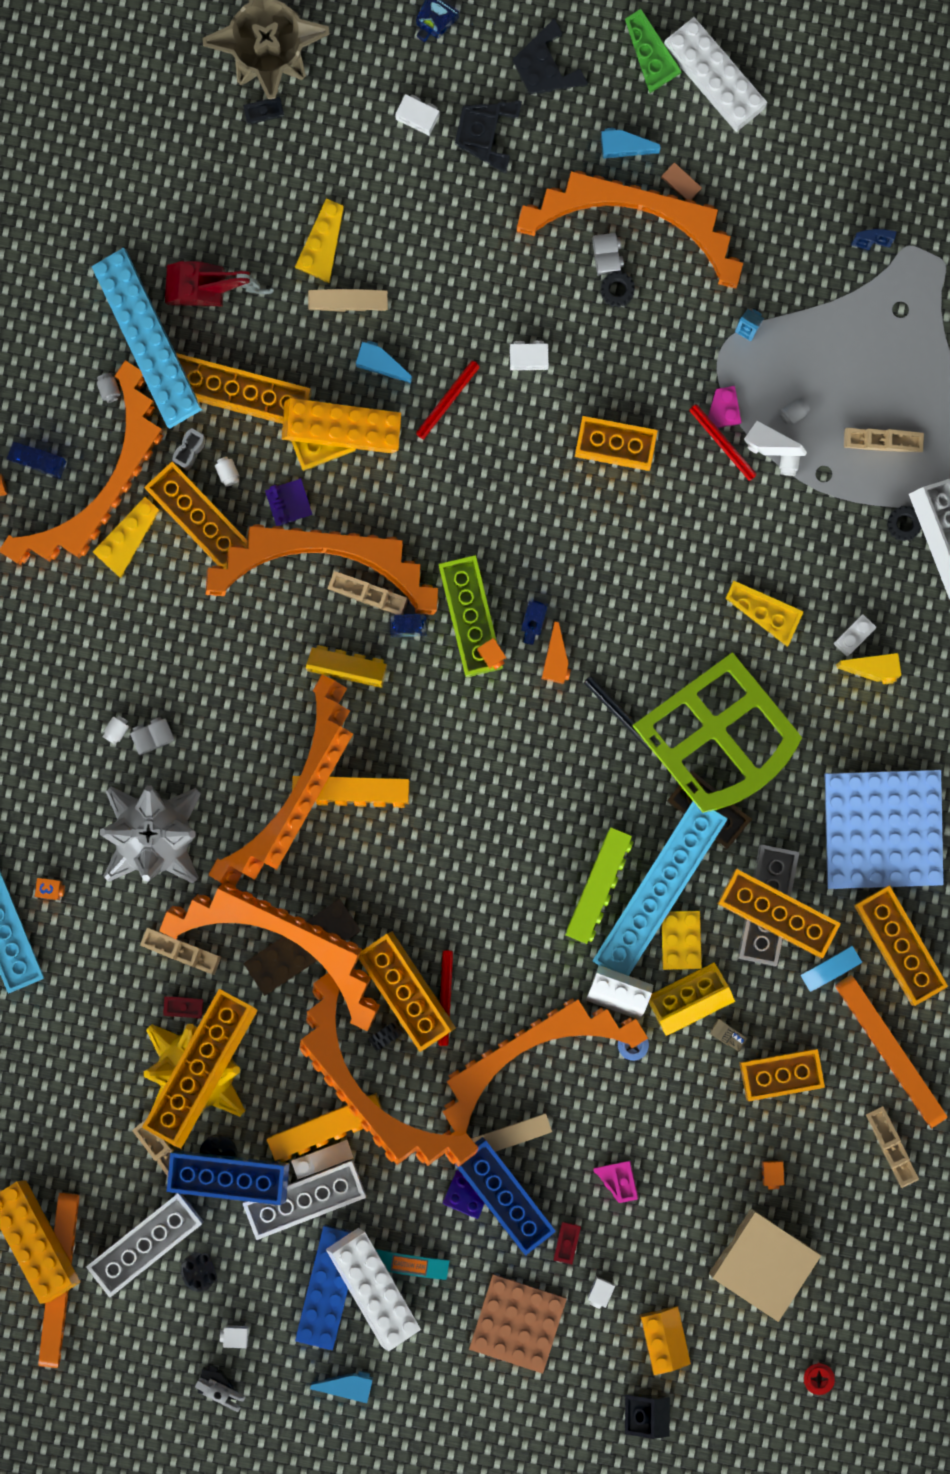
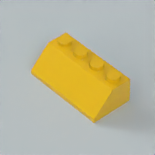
(346, 667)
(690, 999)

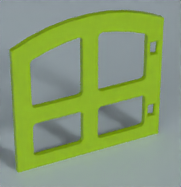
(715, 728)

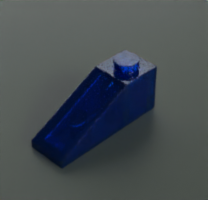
(37, 459)

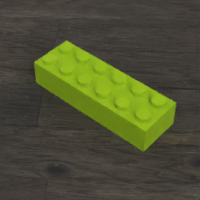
(468, 612)
(598, 886)

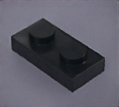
(263, 110)

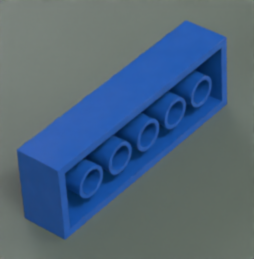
(228, 1177)
(506, 1198)
(324, 1296)

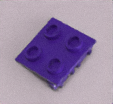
(288, 502)
(463, 1197)

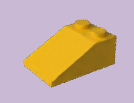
(876, 668)

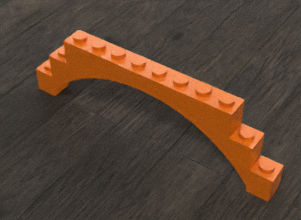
(589, 192)
(137, 446)
(275, 542)
(326, 749)
(328, 948)
(564, 1023)
(394, 1136)

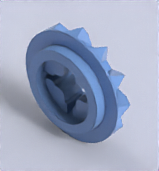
(633, 1054)

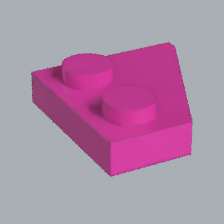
(725, 408)
(619, 1180)

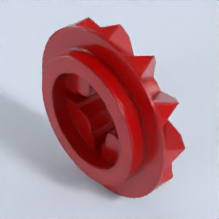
(825, 1385)

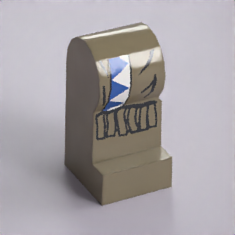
(727, 1035)

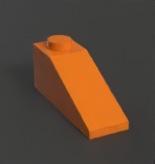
(556, 661)

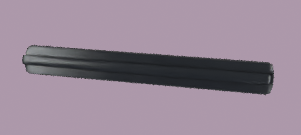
(614, 707)

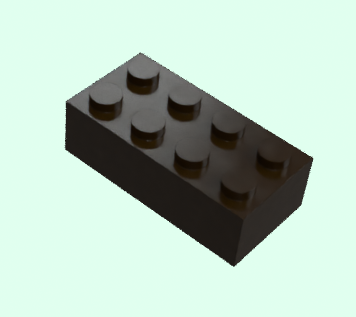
(736, 819)

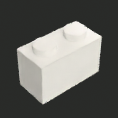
(417, 114)
(529, 356)
(854, 635)

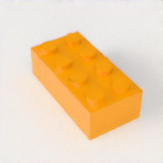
(616, 443)
(782, 1074)

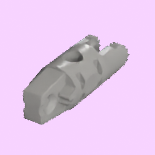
(211, 1388)

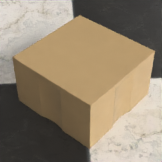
(764, 1265)

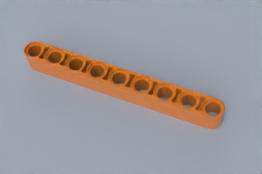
(891, 1051)
(56, 1309)

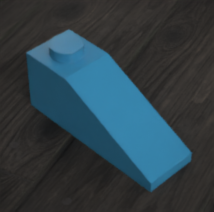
(623, 144)
(749, 324)
(378, 361)
(349, 1386)

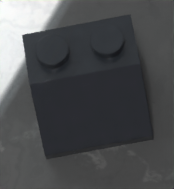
(647, 1416)

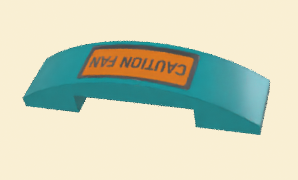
(414, 1265)

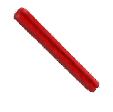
(447, 400)
(721, 440)
(446, 983)

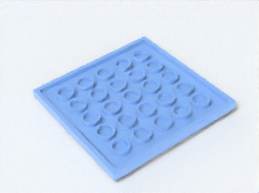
(884, 829)

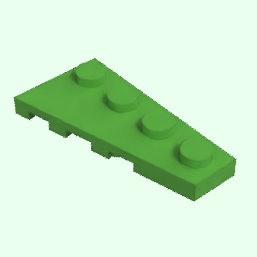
(654, 58)

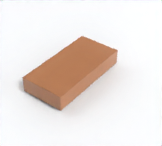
(681, 182)

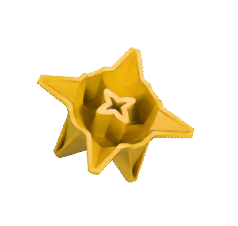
(170, 1049)

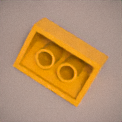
(665, 1340)

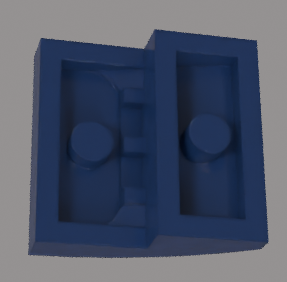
(867, 238)

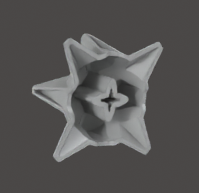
(158, 852)

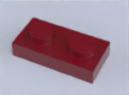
(183, 1007)
(567, 1243)

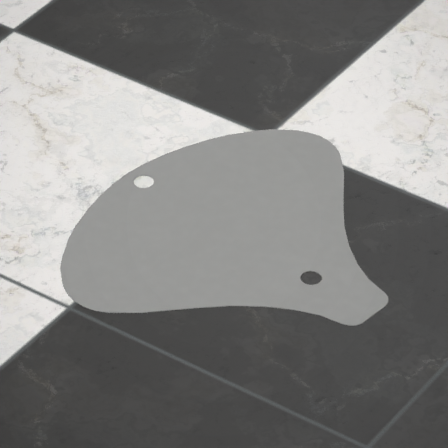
(857, 372)

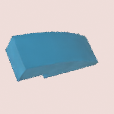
(831, 968)

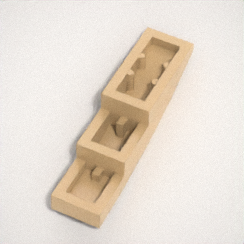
(347, 299)
(883, 440)
(367, 593)
(180, 951)
(517, 1133)
(157, 1147)
(892, 1147)

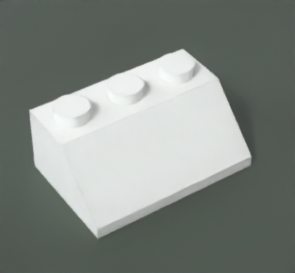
(619, 992)

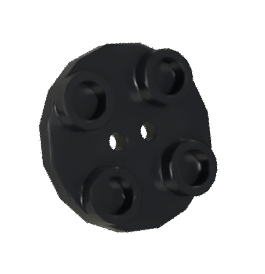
(215, 1142)
(195, 1264)

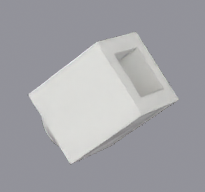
(600, 1292)
(234, 1336)

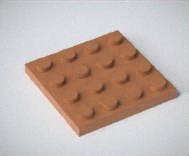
(517, 1323)

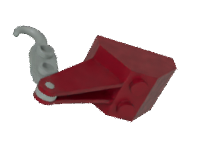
(204, 283)

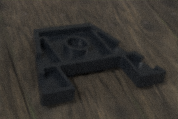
(538, 67)
(478, 129)

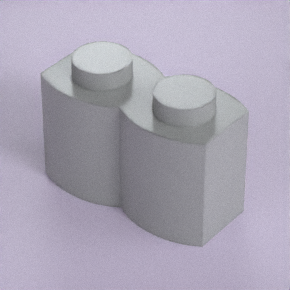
(606, 253)
(186, 453)
(152, 736)

